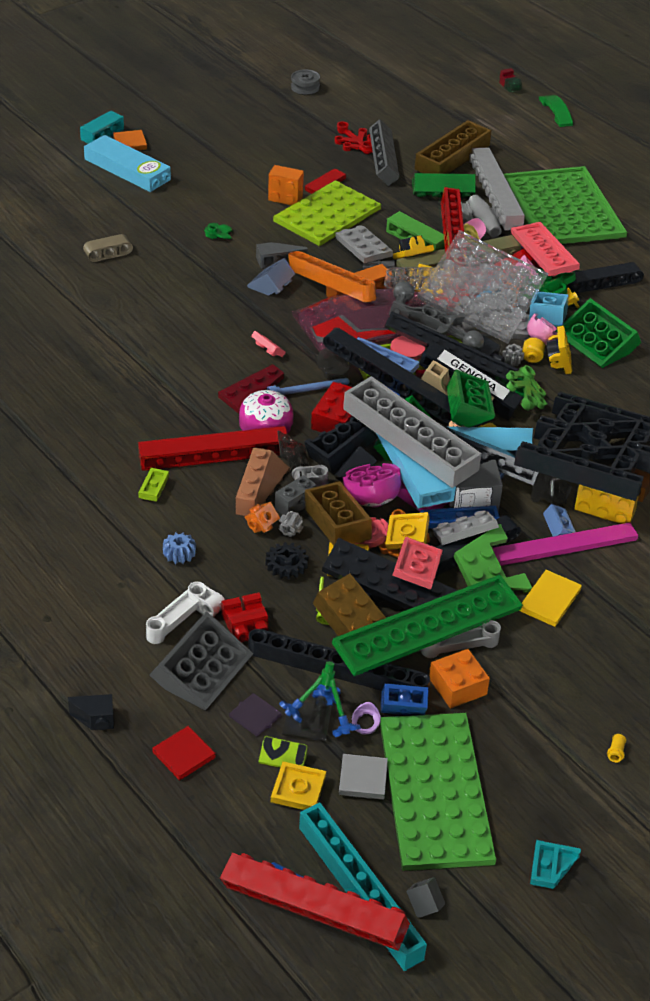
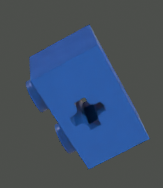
(404, 699)

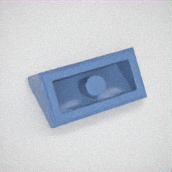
(558, 520)

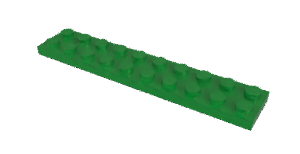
(426, 625)

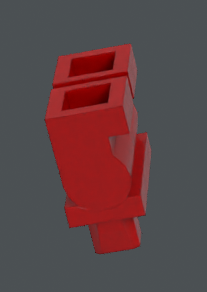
(245, 618)

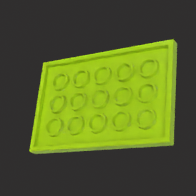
(327, 212)

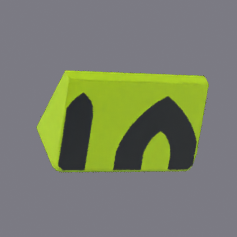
(276, 751)

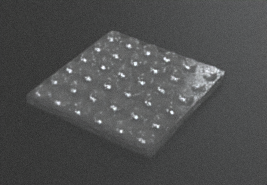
(483, 285)

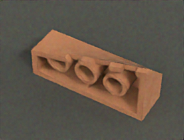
(259, 480)

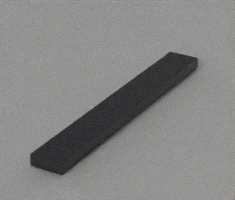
(425, 336)

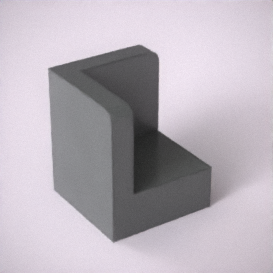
(426, 897)

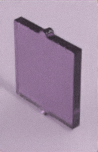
(255, 714)

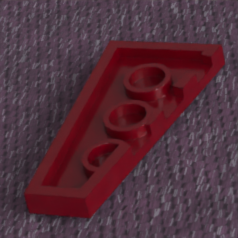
(236, 393)

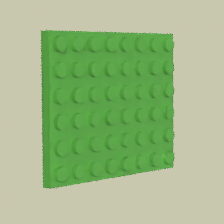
(566, 204)

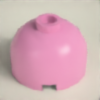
(540, 328)

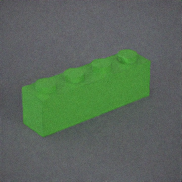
(404, 227)

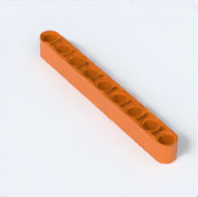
(333, 276)

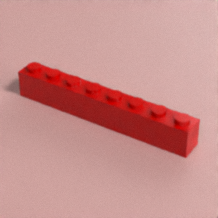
(207, 448)
(316, 900)

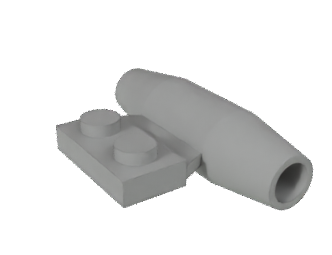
(481, 210)

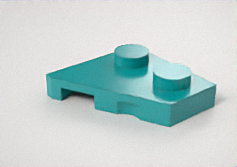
(552, 863)

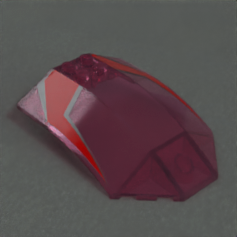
(350, 315)

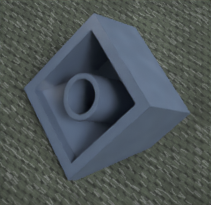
(273, 278)

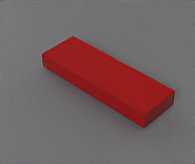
(325, 180)

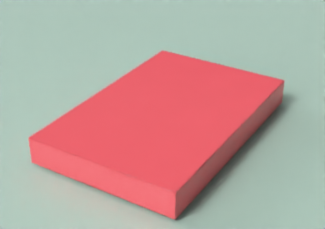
(417, 563)

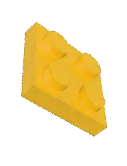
(406, 525)
(298, 786)

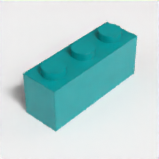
(103, 125)

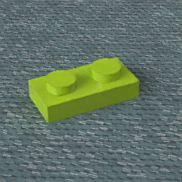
(153, 484)

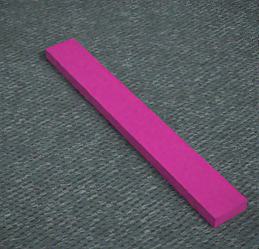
(565, 543)

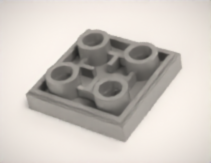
(363, 776)

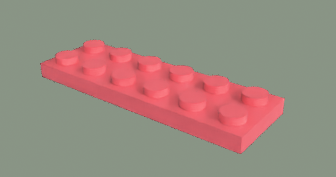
(545, 249)

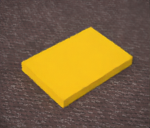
(550, 598)

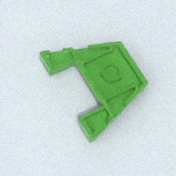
(480, 563)

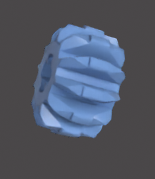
(179, 548)

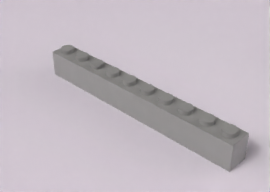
(496, 188)

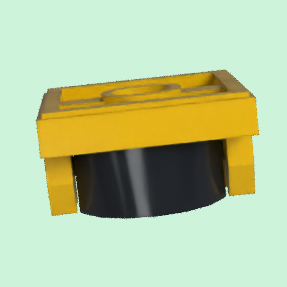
(411, 247)
(559, 351)

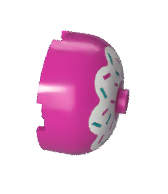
(265, 410)
(373, 484)

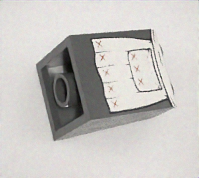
(480, 489)

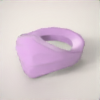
(367, 708)

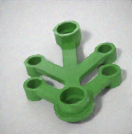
(527, 375)

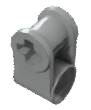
(317, 474)

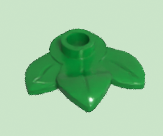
(214, 230)

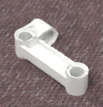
(196, 597)

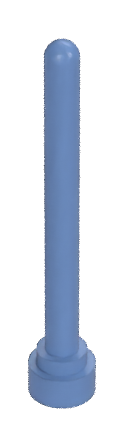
(307, 387)

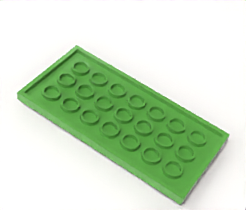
(436, 792)

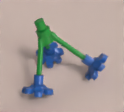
(325, 687)

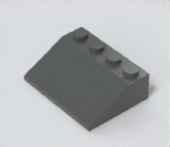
(202, 662)

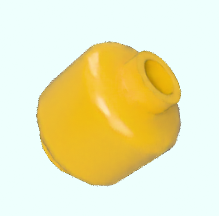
(533, 350)

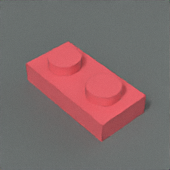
(272, 348)

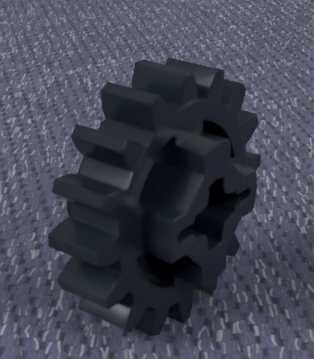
(286, 560)

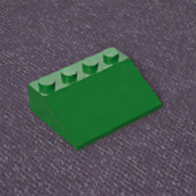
(600, 334)

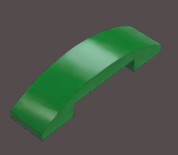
(559, 108)

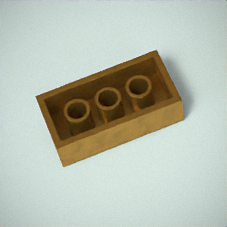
(338, 513)
(346, 606)

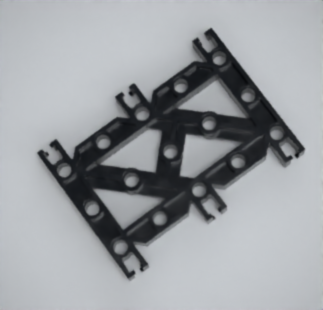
(588, 463)

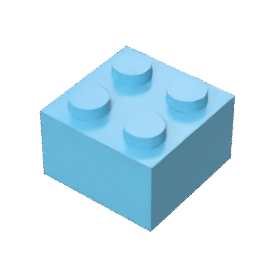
(551, 307)

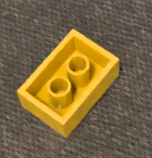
(605, 505)

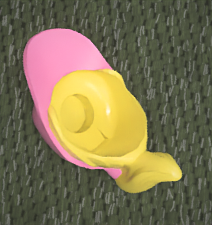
(475, 228)

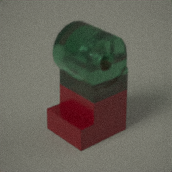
(509, 80)

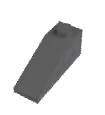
(273, 252)

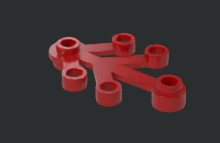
(364, 146)

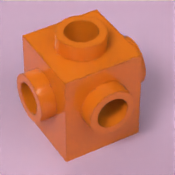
(262, 517)

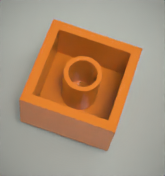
(285, 185)
(459, 678)

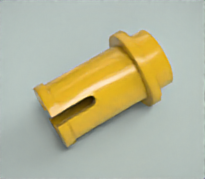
(616, 751)

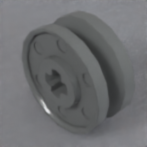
(305, 81)

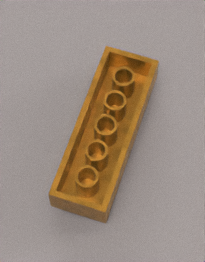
(452, 149)

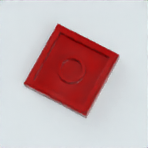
(183, 753)

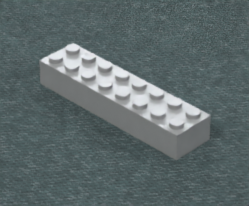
(412, 432)

